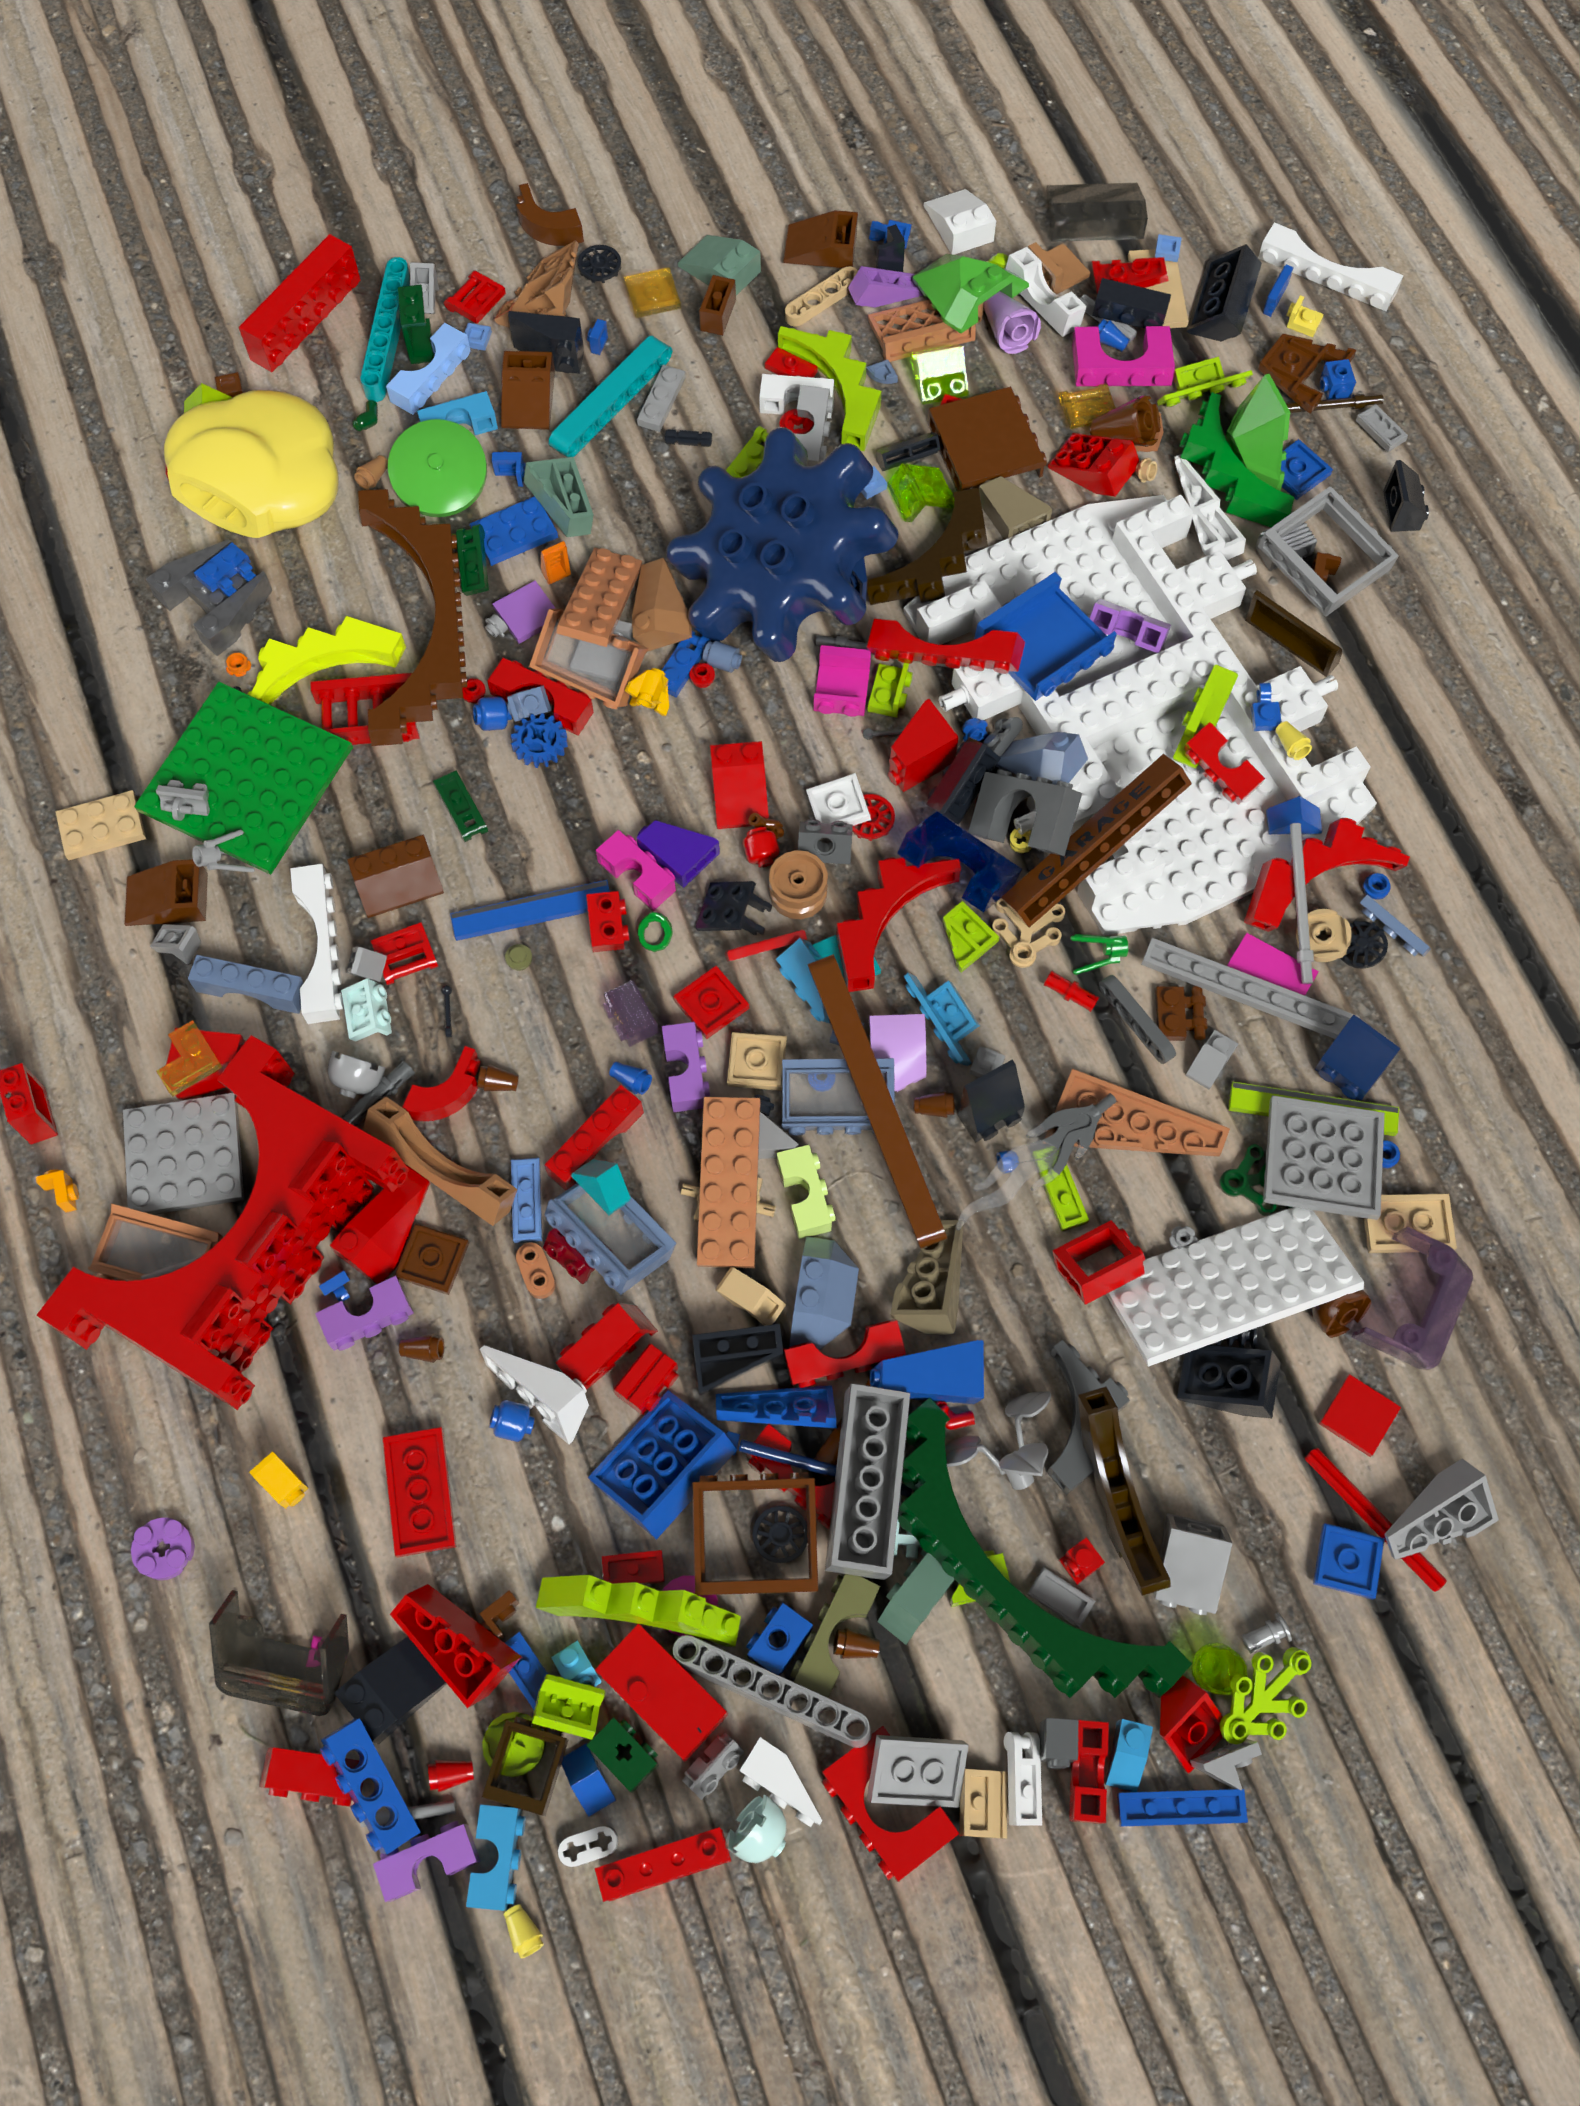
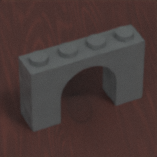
(1054, 809)

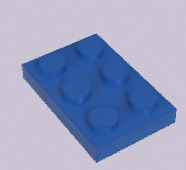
(516, 530)

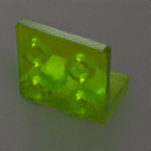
(919, 487)

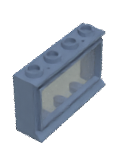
(824, 1096)
(617, 1245)

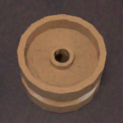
(798, 884)

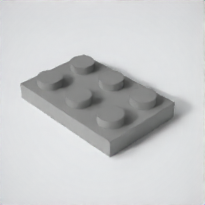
(917, 1771)

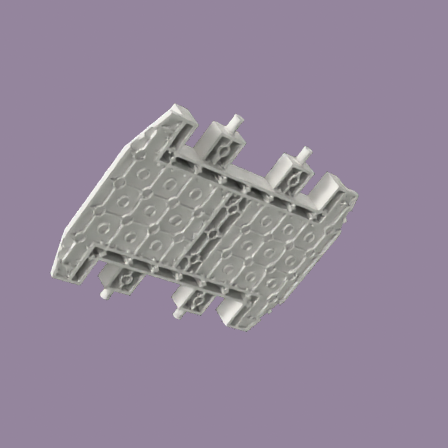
(1134, 704)

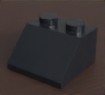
(1405, 499)

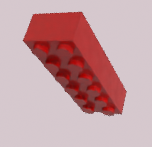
(300, 303)

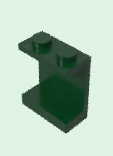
(414, 325)

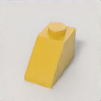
(279, 1480)

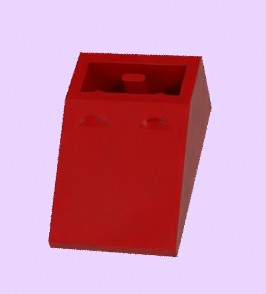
(1096, 462)

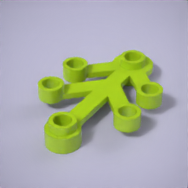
(1263, 1698)

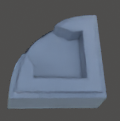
(882, 372)

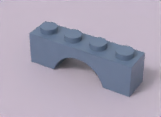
(222, 977)

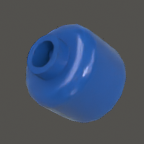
(491, 713)
(511, 1420)

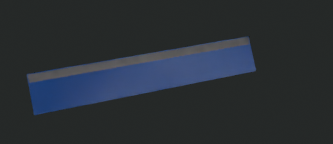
(524, 911)

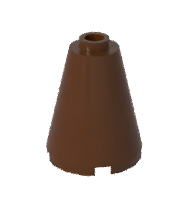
(1132, 421)

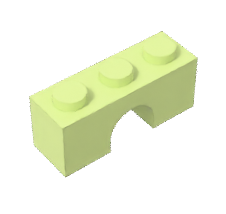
(800, 1168)

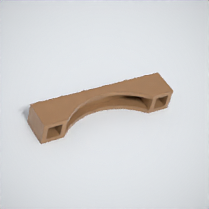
(480, 1192)

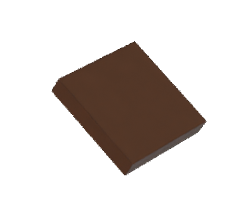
(431, 1259)

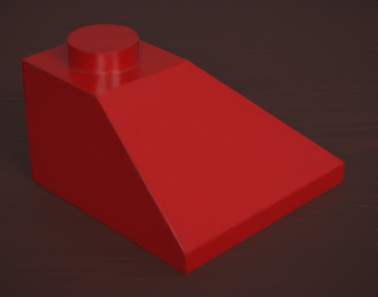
(1189, 1722)

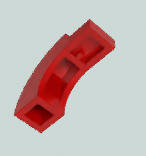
(448, 1097)

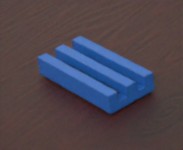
(1278, 290)

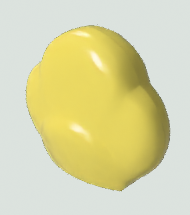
(253, 462)

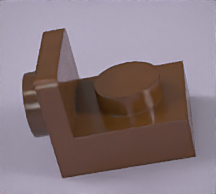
(1326, 564)
(501, 1609)

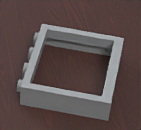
(1302, 574)

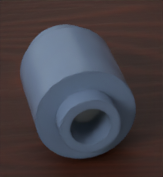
(722, 656)

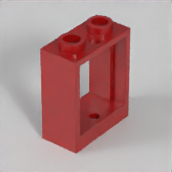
(28, 1105)
(1107, 1279)

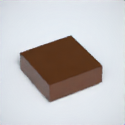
(229, 384)

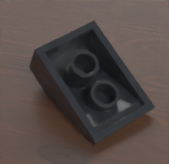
(549, 334)
(992, 1102)
(1231, 1380)
(390, 1689)

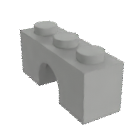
(815, 404)

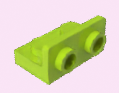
(889, 689)

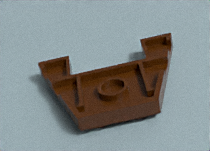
(1293, 361)

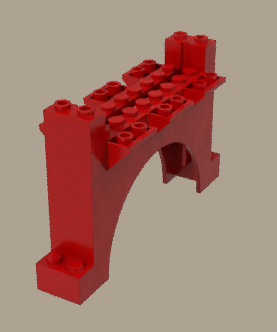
(213, 1311)

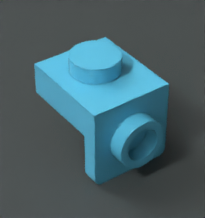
(575, 1665)

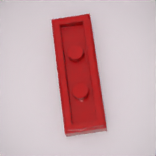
(764, 945)

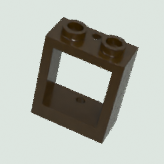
(516, 1800)

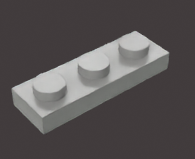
(661, 398)

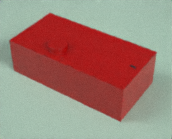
(661, 1692)

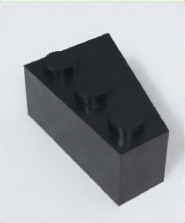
(733, 1353)

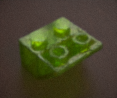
(940, 373)

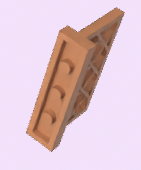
(923, 336)

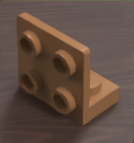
(1060, 267)

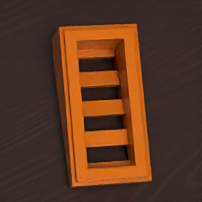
(555, 563)

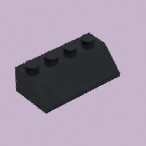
(1225, 295)

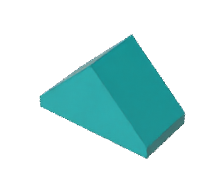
(604, 1184)

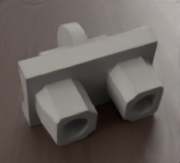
(183, 801)

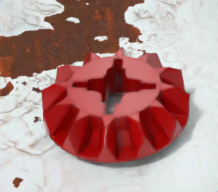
(791, 418)

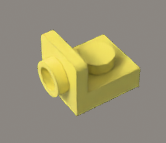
(1303, 319)

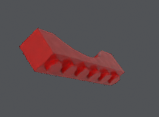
(994, 651)

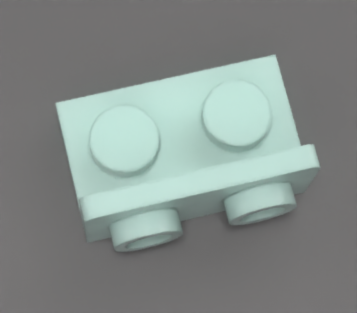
(366, 1009)

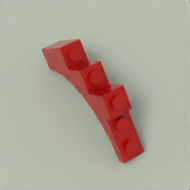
(1341, 848)
(876, 907)

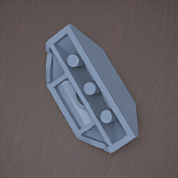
(823, 1293)

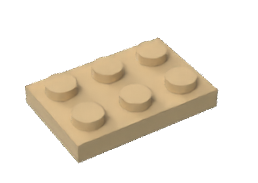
(100, 825)
(1422, 1212)

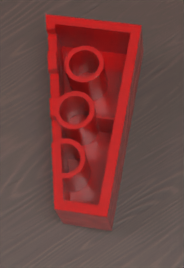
(454, 1644)

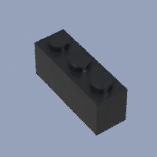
(1130, 304)

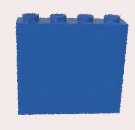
(1055, 634)

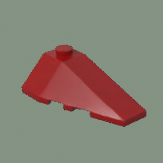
(379, 1231)

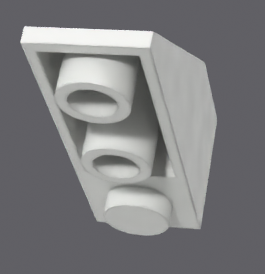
(774, 1772)

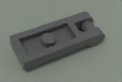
(1004, 734)

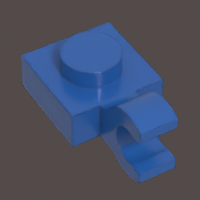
(879, 230)
(1265, 713)

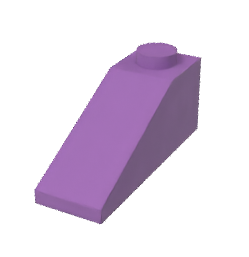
(881, 287)

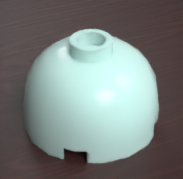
(759, 1833)

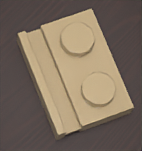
(983, 1804)

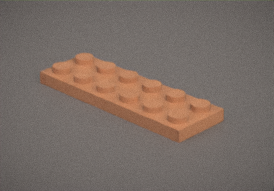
(599, 597)
(729, 1182)

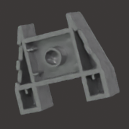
(224, 614)

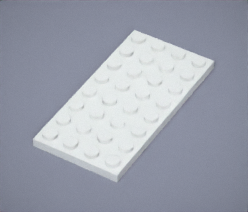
(1233, 1284)

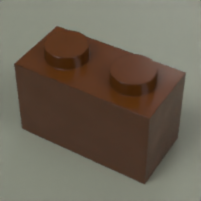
(717, 305)

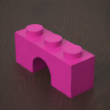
(623, 854)

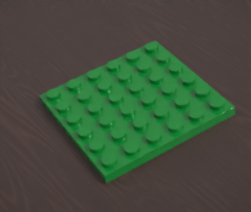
(259, 773)

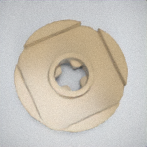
(1334, 925)

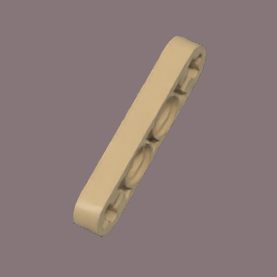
(818, 293)

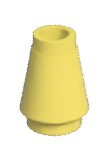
(1294, 742)
(522, 1932)

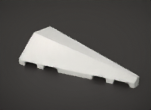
(1211, 524)

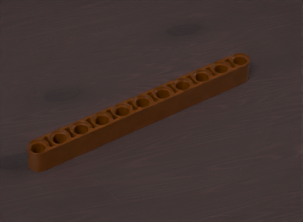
(877, 1102)

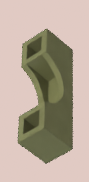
(851, 1600)

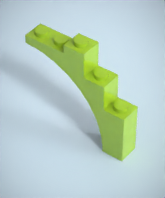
(849, 375)
(638, 1604)

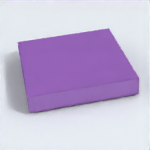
(524, 611)

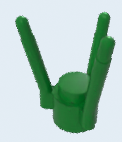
(1112, 945)

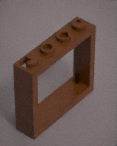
(741, 1482)

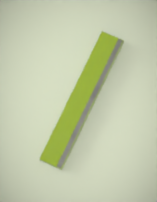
(1256, 1101)

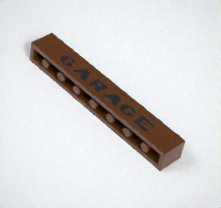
(1097, 840)

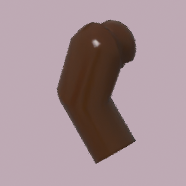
(771, 824)

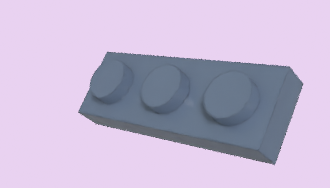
(1394, 927)

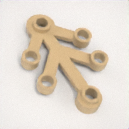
(1024, 945)

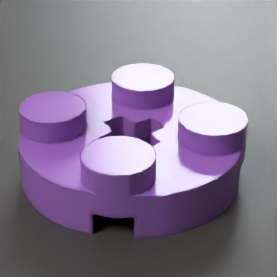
(175, 1559)

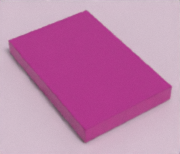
(1269, 964)

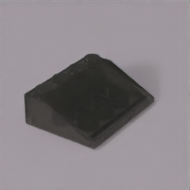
(1096, 212)

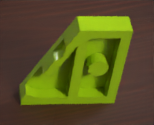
(967, 935)

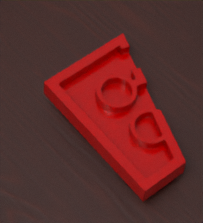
(1140, 272)

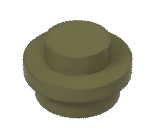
(518, 957)

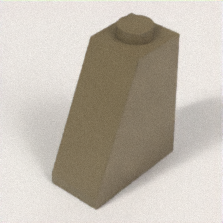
(1011, 507)

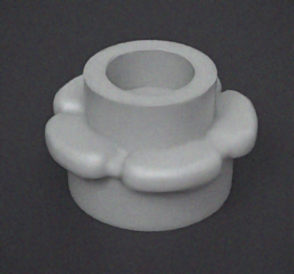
(495, 626)
(1178, 1232)

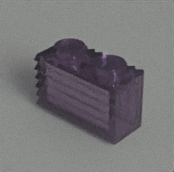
(630, 1014)

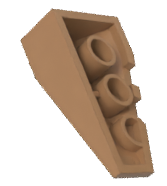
(659, 608)

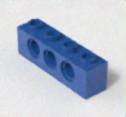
(401, 1824)

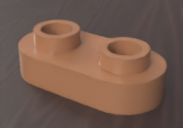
(535, 1269)

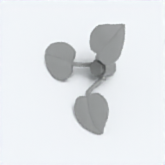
(1020, 1464)

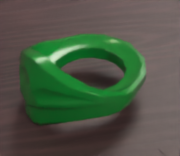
(666, 925)

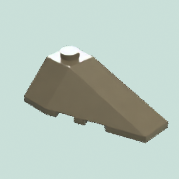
(931, 1288)

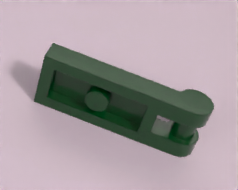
(472, 560)
(460, 805)

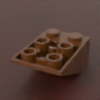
(823, 240)
(527, 389)
(167, 894)

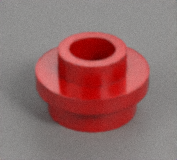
(702, 681)
(474, 696)

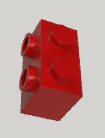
(606, 921)

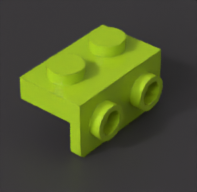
(568, 1706)

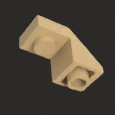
(750, 1296)

